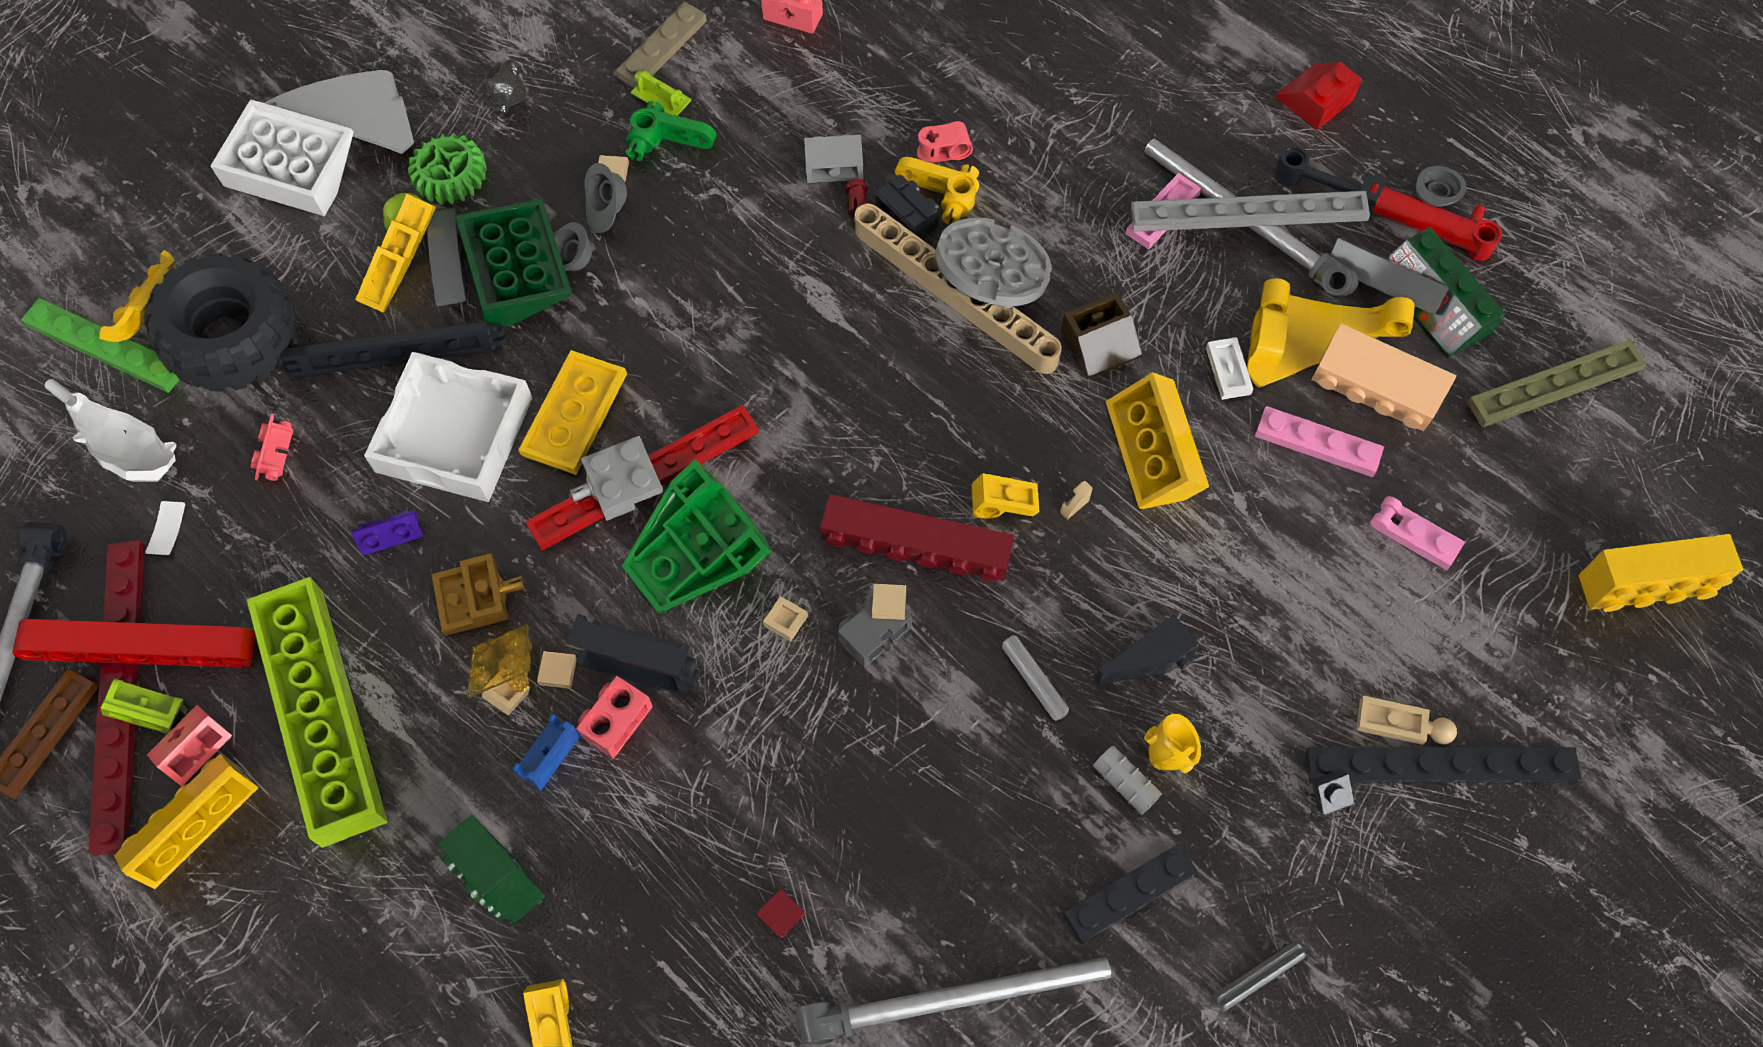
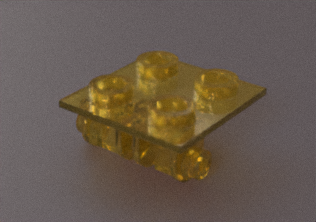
(500, 662)

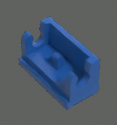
(547, 752)

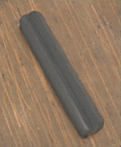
(1259, 976)

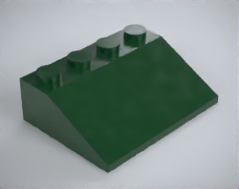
(513, 261)

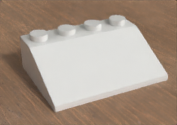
(284, 157)

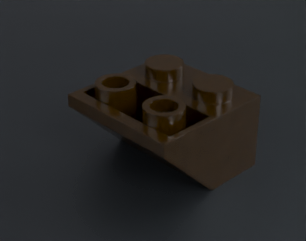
(1101, 335)

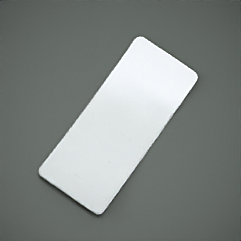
(166, 528)

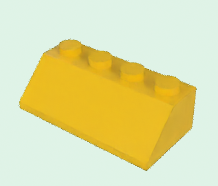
(1156, 442)
(184, 822)

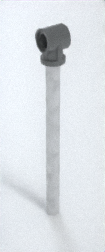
(1322, 268)
(822, 1023)

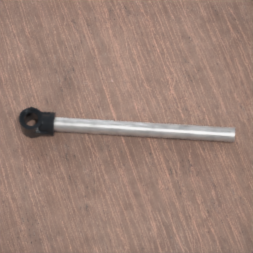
(39, 545)

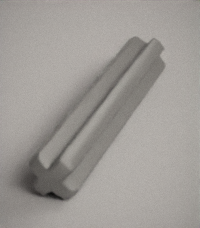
(1035, 678)

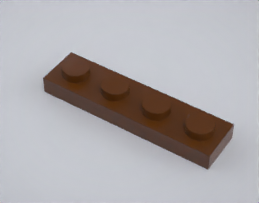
(43, 731)

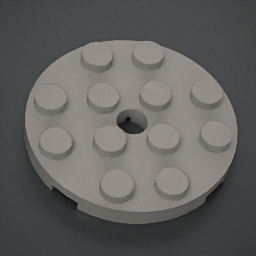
(1015, 268)

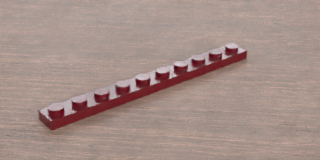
(116, 737)

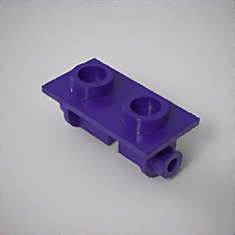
(385, 534)

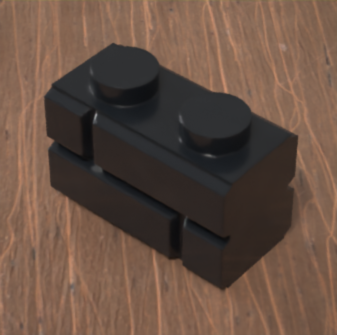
(907, 205)

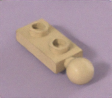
(1402, 722)

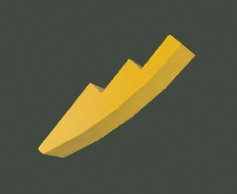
(395, 253)

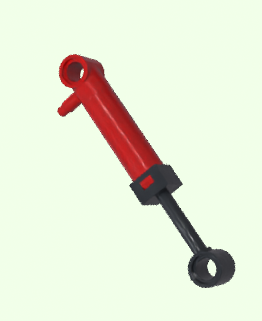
(1473, 235)

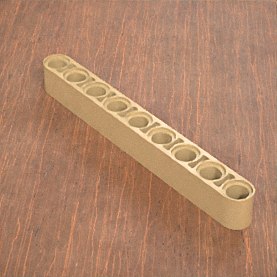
(983, 316)

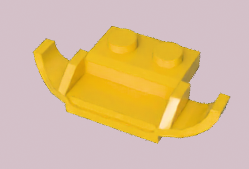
(131, 316)

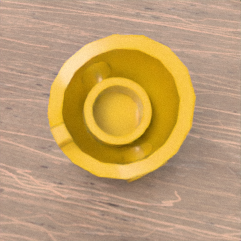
(1173, 744)

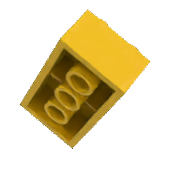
(1660, 572)

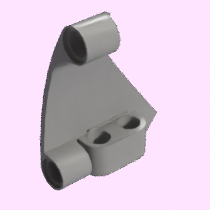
(357, 101)

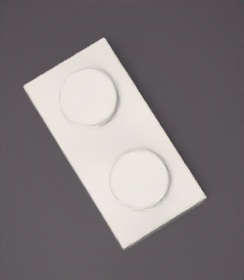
(1229, 368)

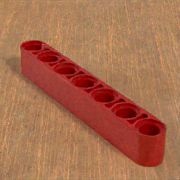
(133, 643)

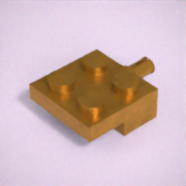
(472, 594)

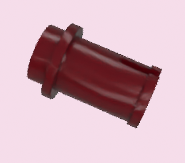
(856, 190)

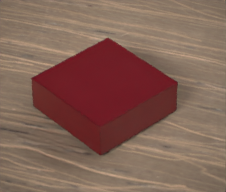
(781, 914)

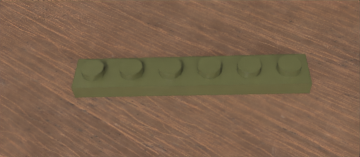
(1556, 383)

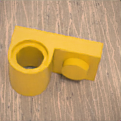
(997, 494)
(547, 1014)

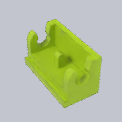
(141, 706)

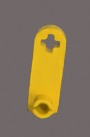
(958, 186)

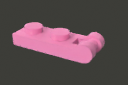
(1417, 533)

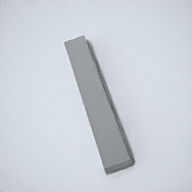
(1250, 211)

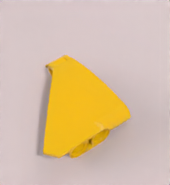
(1295, 331)

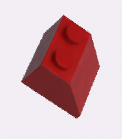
(1320, 92)

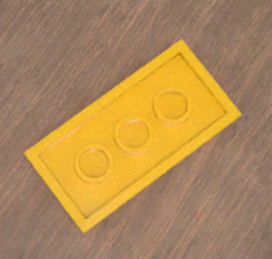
(573, 412)

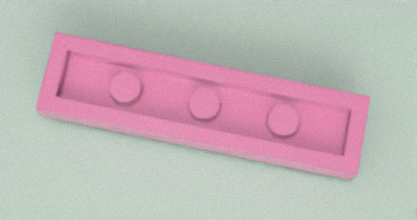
(1319, 441)

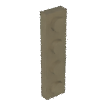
(662, 43)

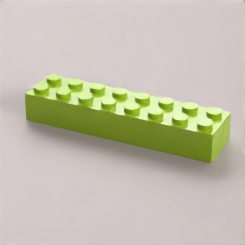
(316, 713)

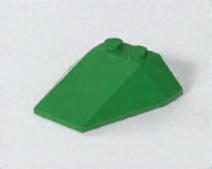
(694, 541)

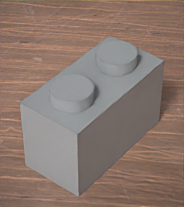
(833, 158)

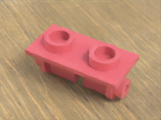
(273, 437)

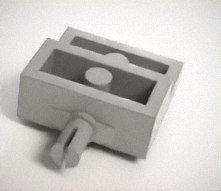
(619, 478)

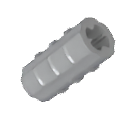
(1127, 779)

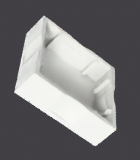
(449, 427)

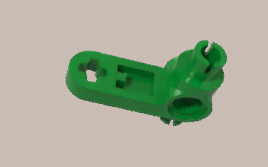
(652, 125)

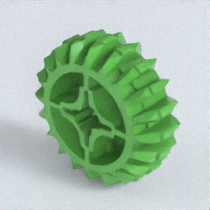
(431, 176)

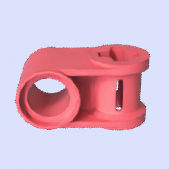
(946, 142)

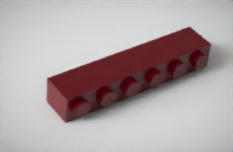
(916, 538)

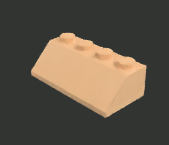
(1383, 377)

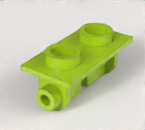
(652, 89)

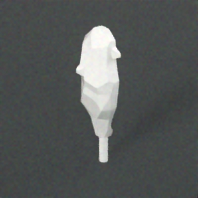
(133, 455)

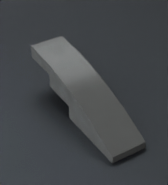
(446, 258)
(1390, 276)

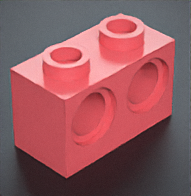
(621, 720)

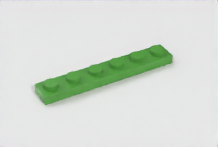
(84, 337)

